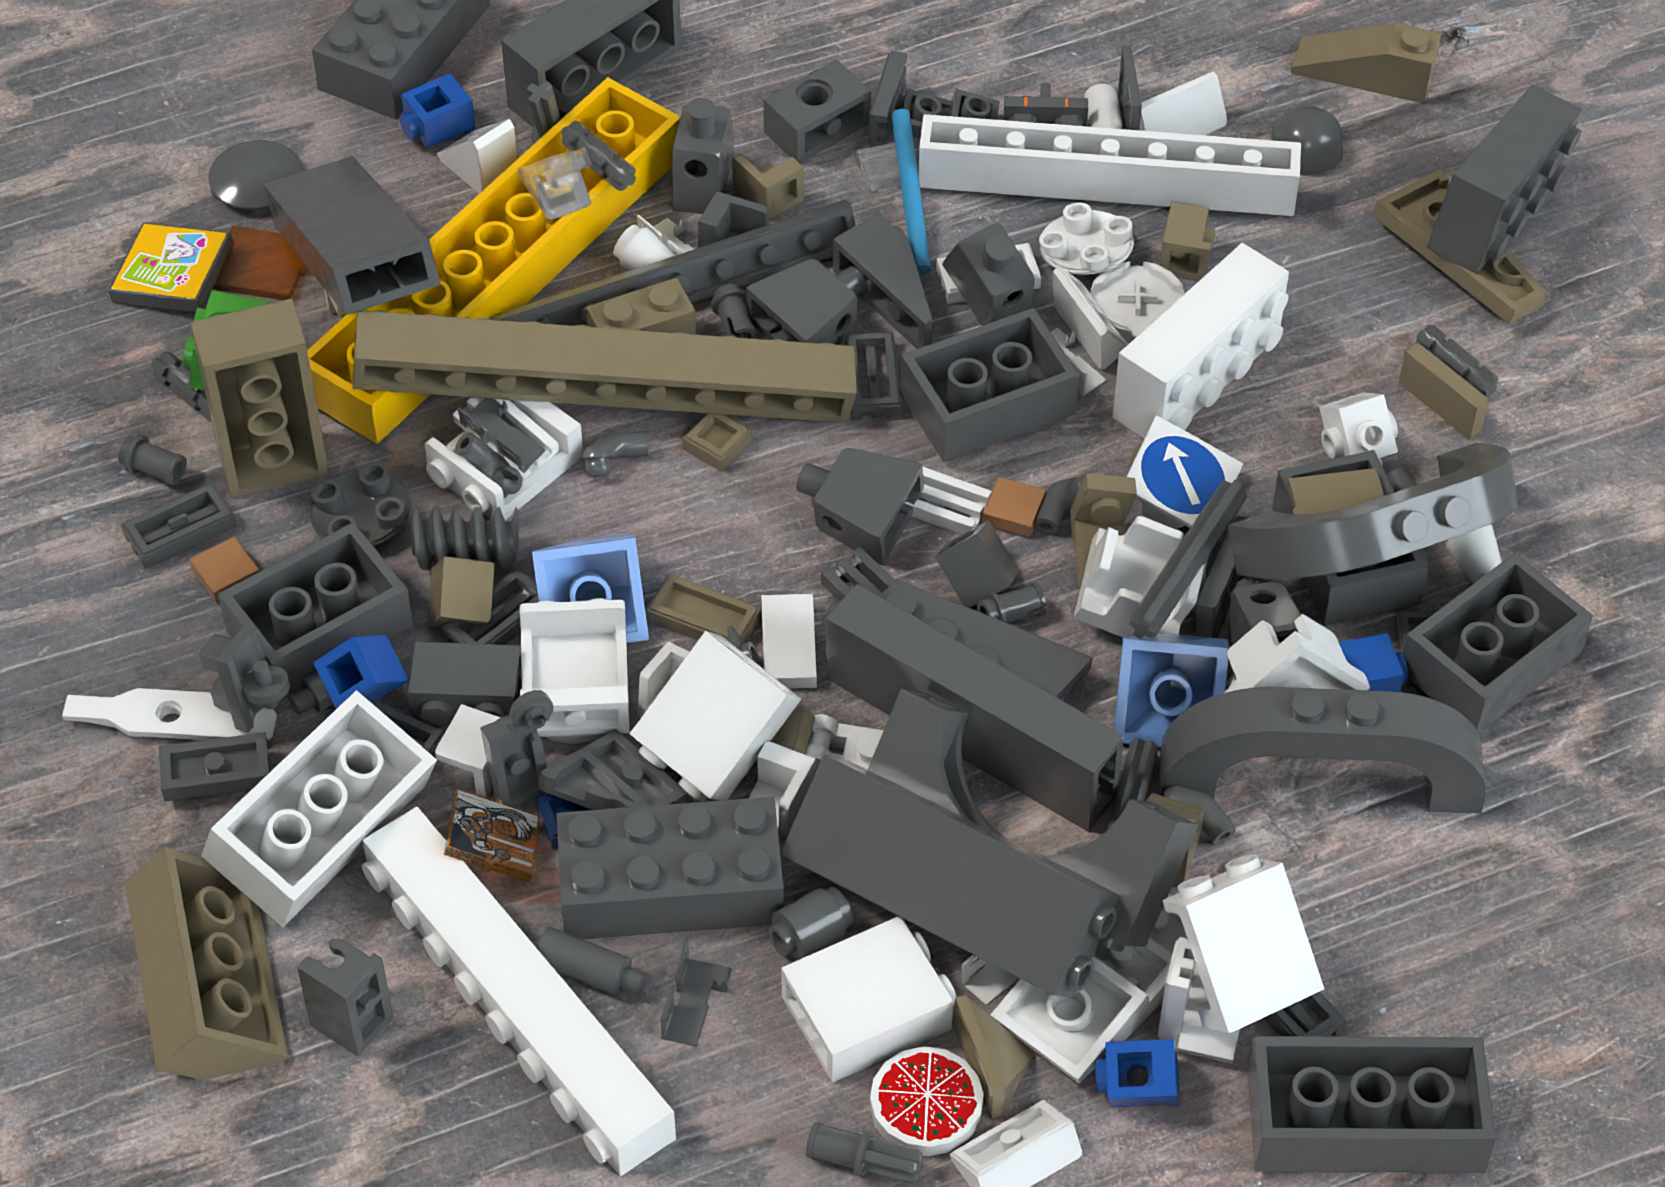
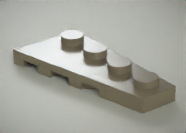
(1499, 285)

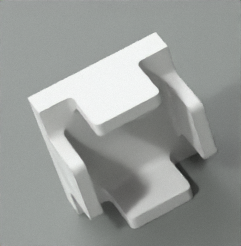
(1123, 571)
(1300, 661)

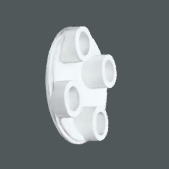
(1086, 240)

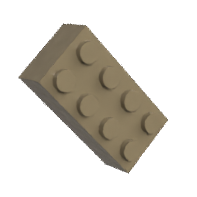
(260, 397)

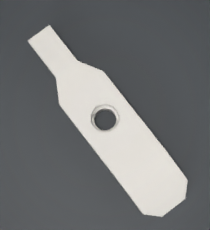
(142, 711)

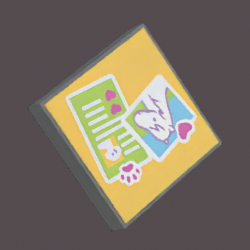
(171, 267)

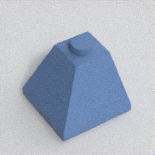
(1164, 679)

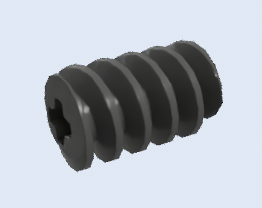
(465, 538)

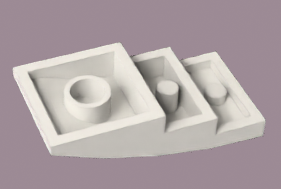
(1108, 1009)

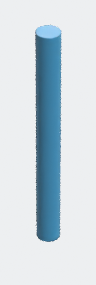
(911, 189)

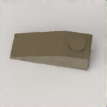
(1377, 59)

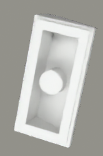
(1186, 109)
(1086, 319)
(1019, 1149)

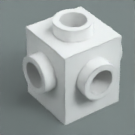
(1358, 426)

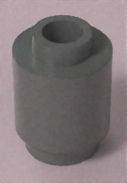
(810, 923)

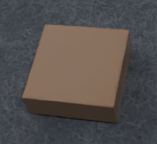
(1013, 506)
(222, 567)

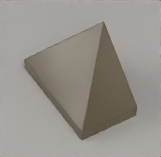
(991, 1053)

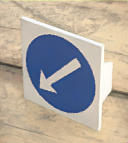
(1178, 474)

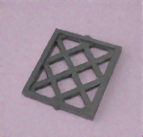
(1128, 91)

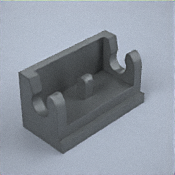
(349, 1000)

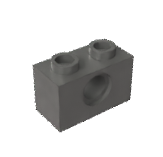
(817, 111)

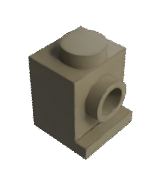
(1187, 241)

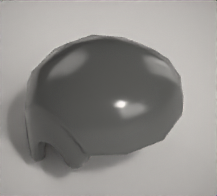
(1318, 134)

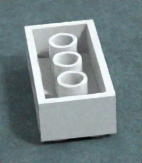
(1201, 342)
(318, 808)

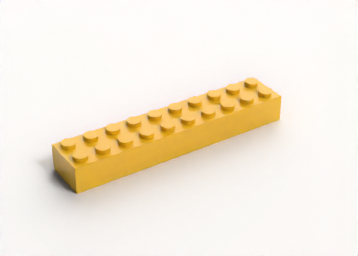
(504, 248)

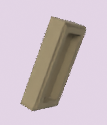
(1443, 391)
(696, 609)

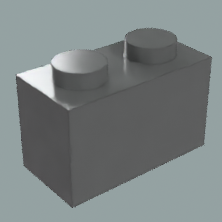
(464, 674)

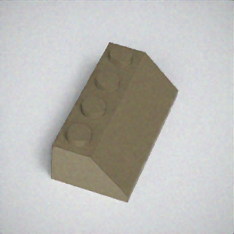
(203, 969)

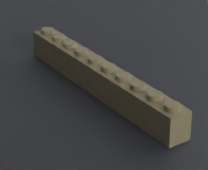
(603, 366)

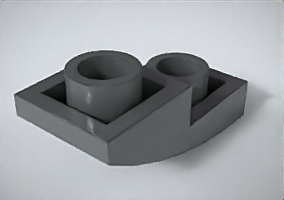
(962, 105)

